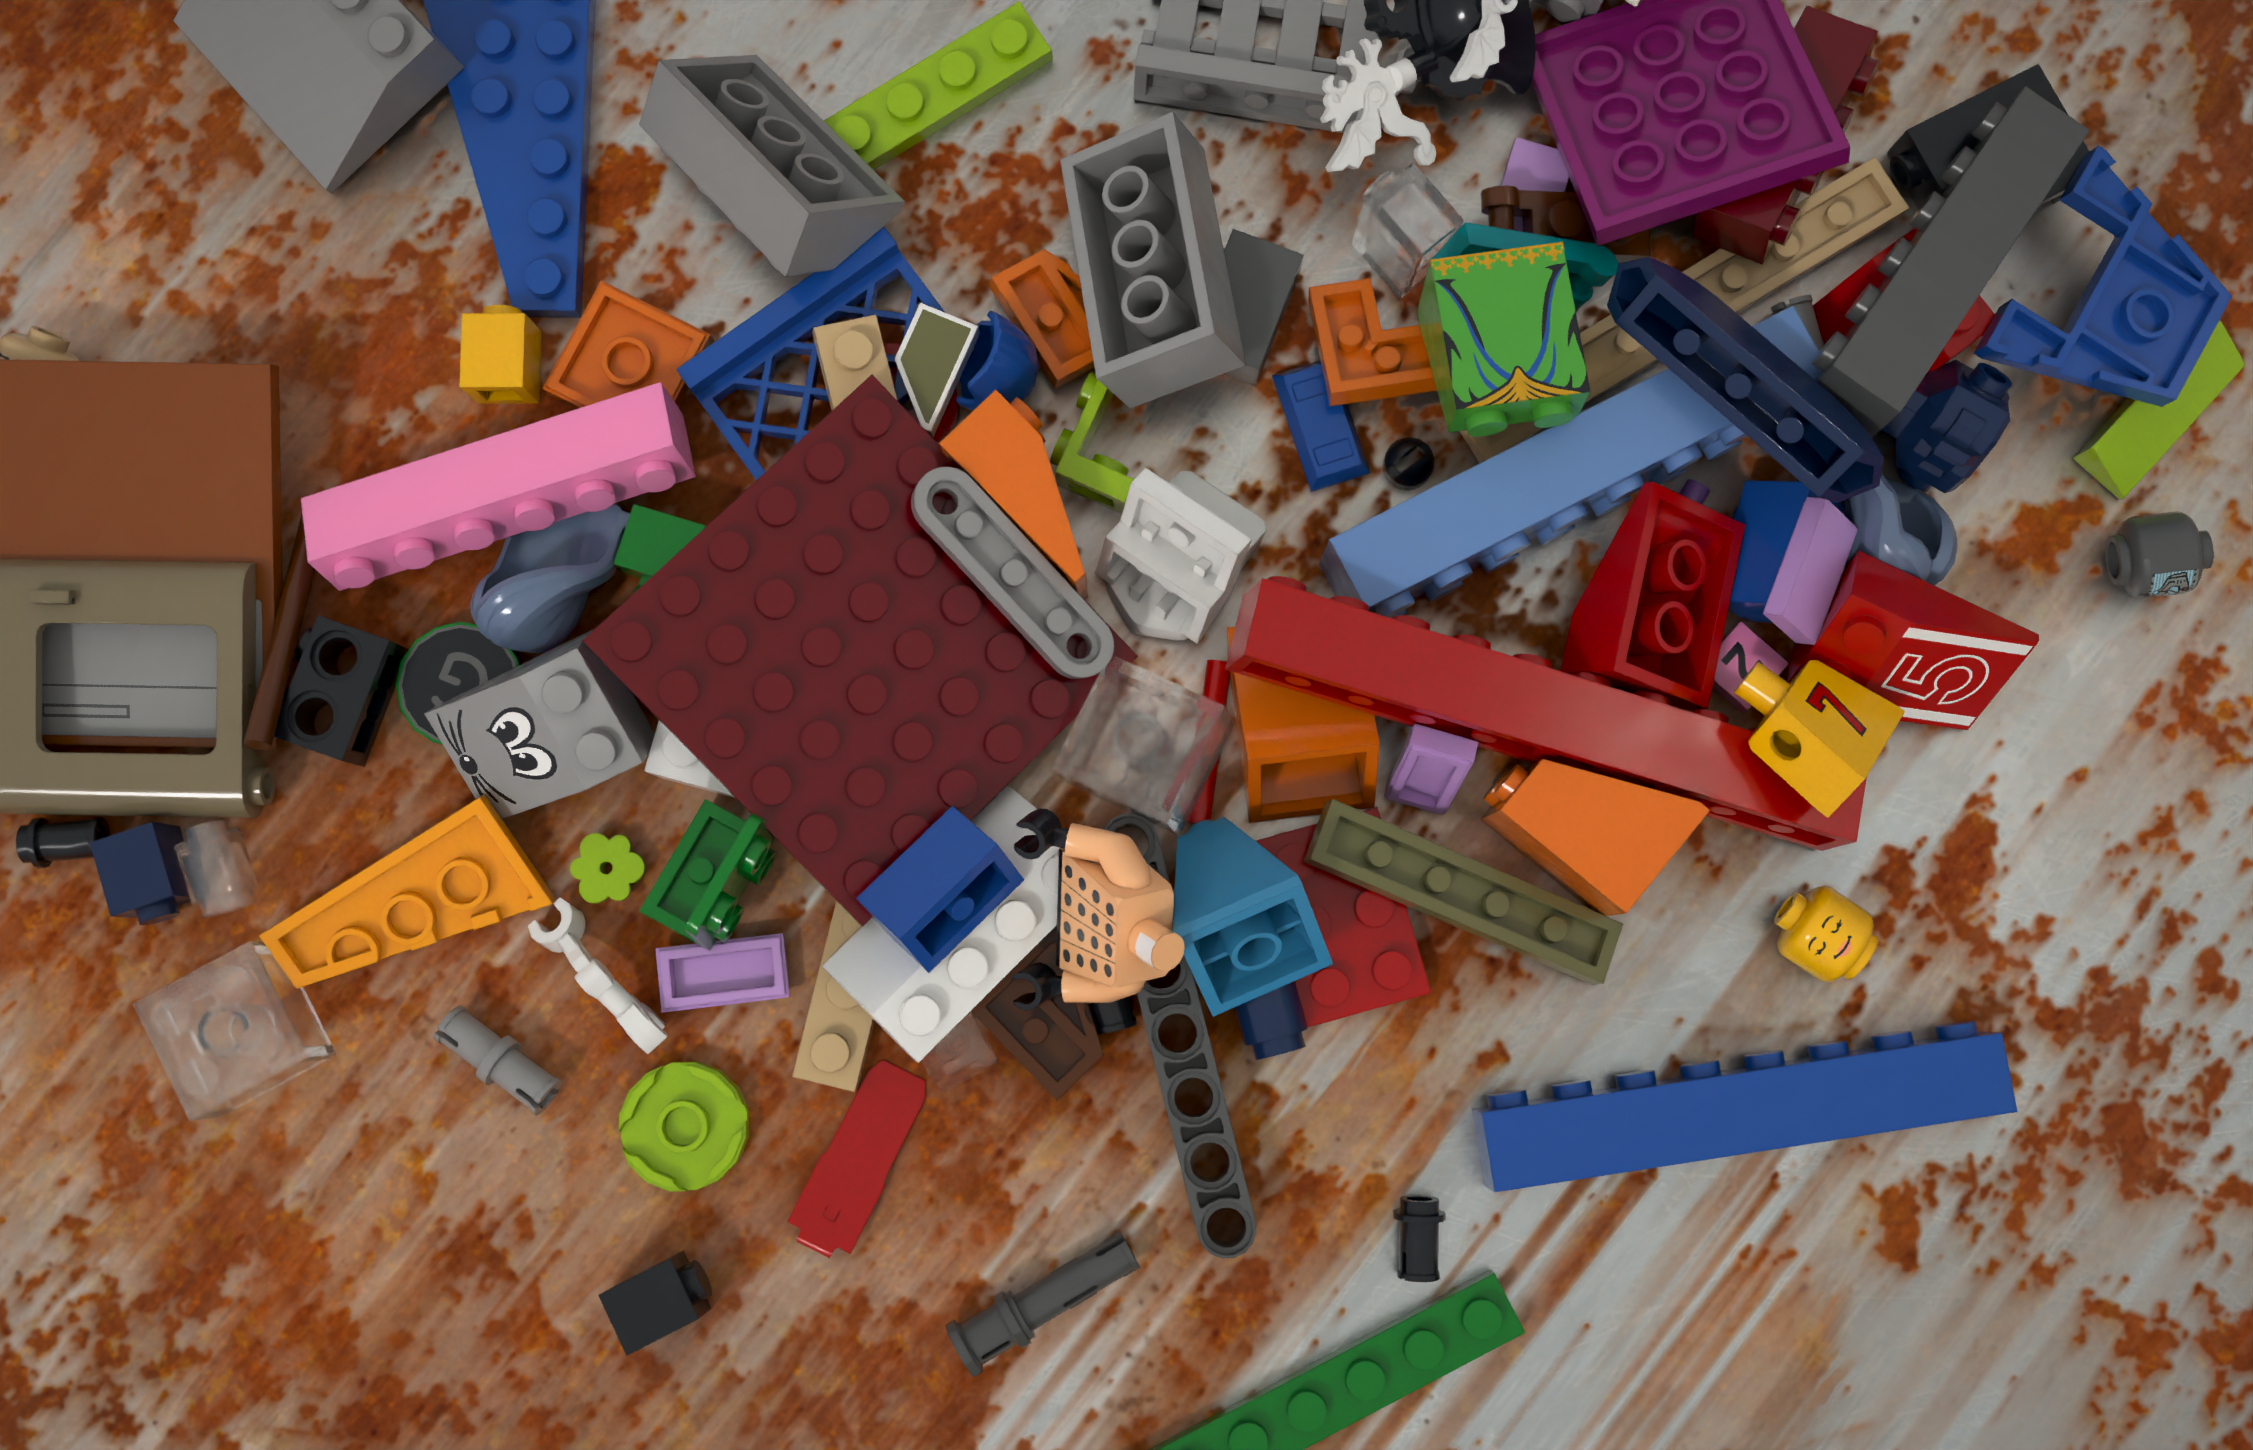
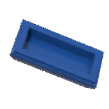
(1321, 432)

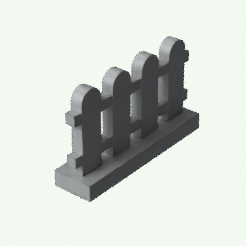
(1245, 79)

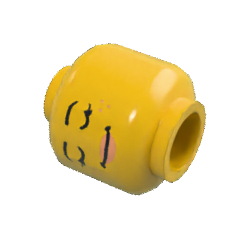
(1825, 934)

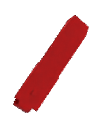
(858, 1160)

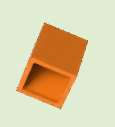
(1301, 750)
(1591, 830)

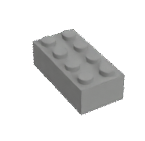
(1151, 262)

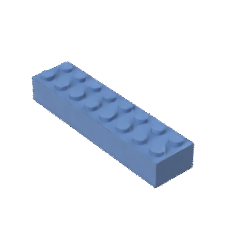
(1540, 487)

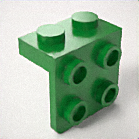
(709, 875)

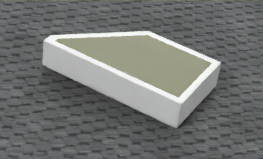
(933, 361)

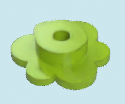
(595, 853)

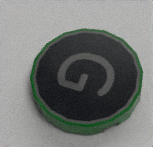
(444, 666)

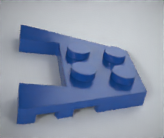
(2138, 316)

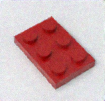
(1365, 935)

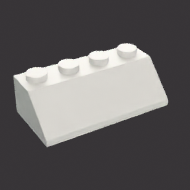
(924, 1006)

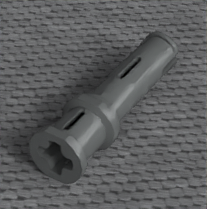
(1016, 1316)

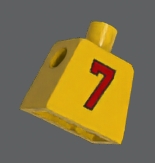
(1818, 730)

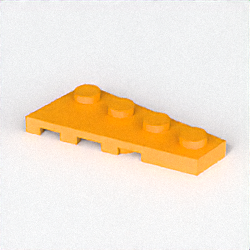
(430, 888)

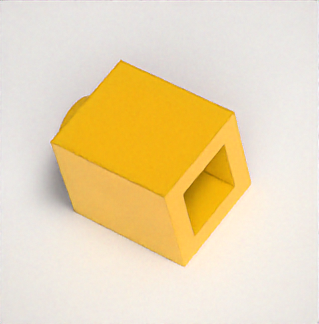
(500, 356)

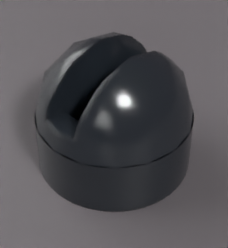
(1415, 474)

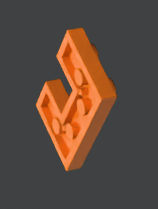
(1357, 355)

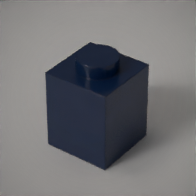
(142, 872)

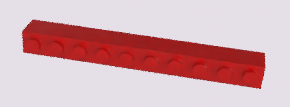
(1520, 707)

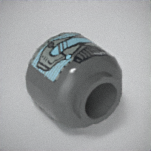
(2158, 555)

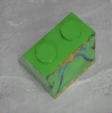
(1504, 339)

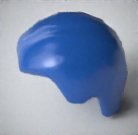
(1001, 362)

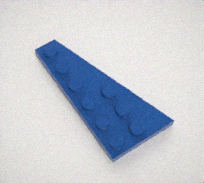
(527, 135)

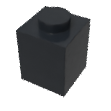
(657, 1301)

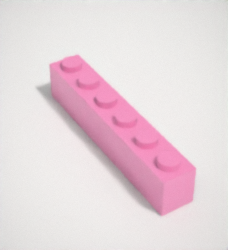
(497, 487)

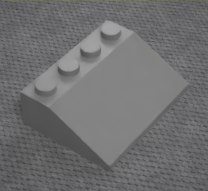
(324, 71)

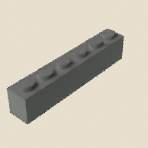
(1949, 259)

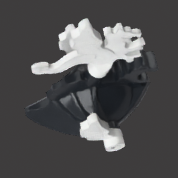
(1449, 49)

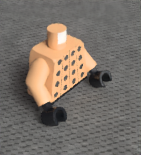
(1109, 915)

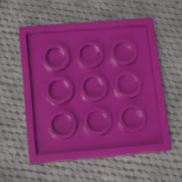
(1681, 109)

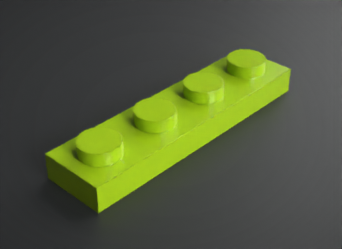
(942, 87)

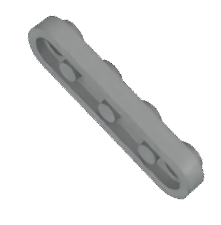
(1012, 573)

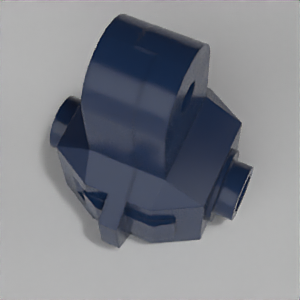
(1950, 425)

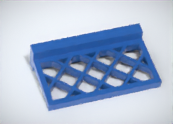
(783, 330)

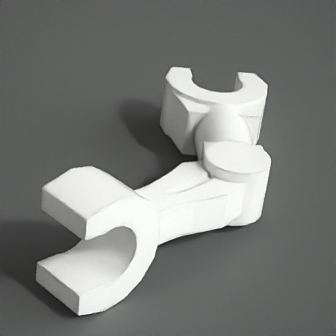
(634, 1016)

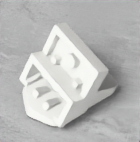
(1176, 554)

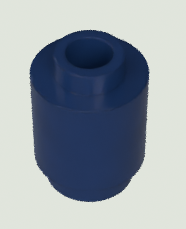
(1273, 1022)

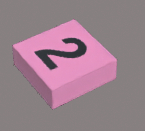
(1737, 656)

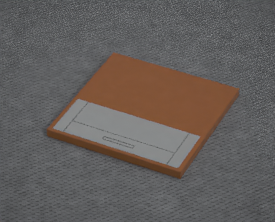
(140, 471)

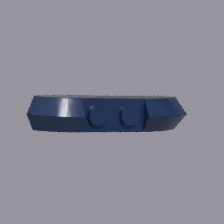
(1745, 378)

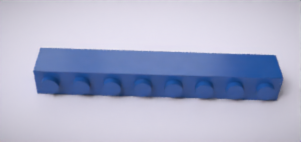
(1743, 1108)

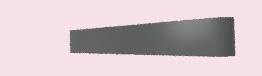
(1196, 1061)

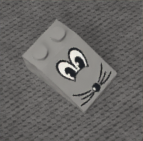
(543, 730)

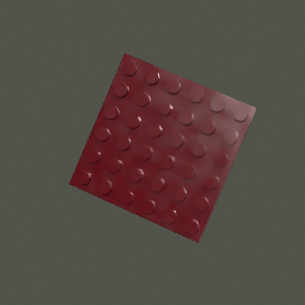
(841, 654)

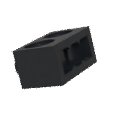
(356, 698)

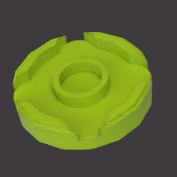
(684, 1126)

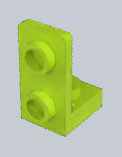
(1098, 479)

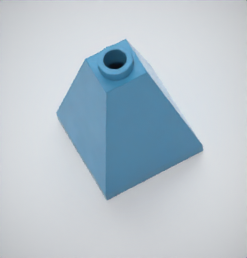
(1241, 916)

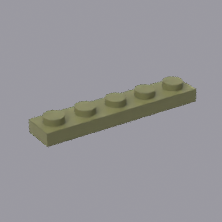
(1463, 892)

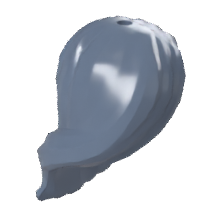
(1903, 530)
(545, 580)

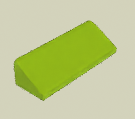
(2144, 432)

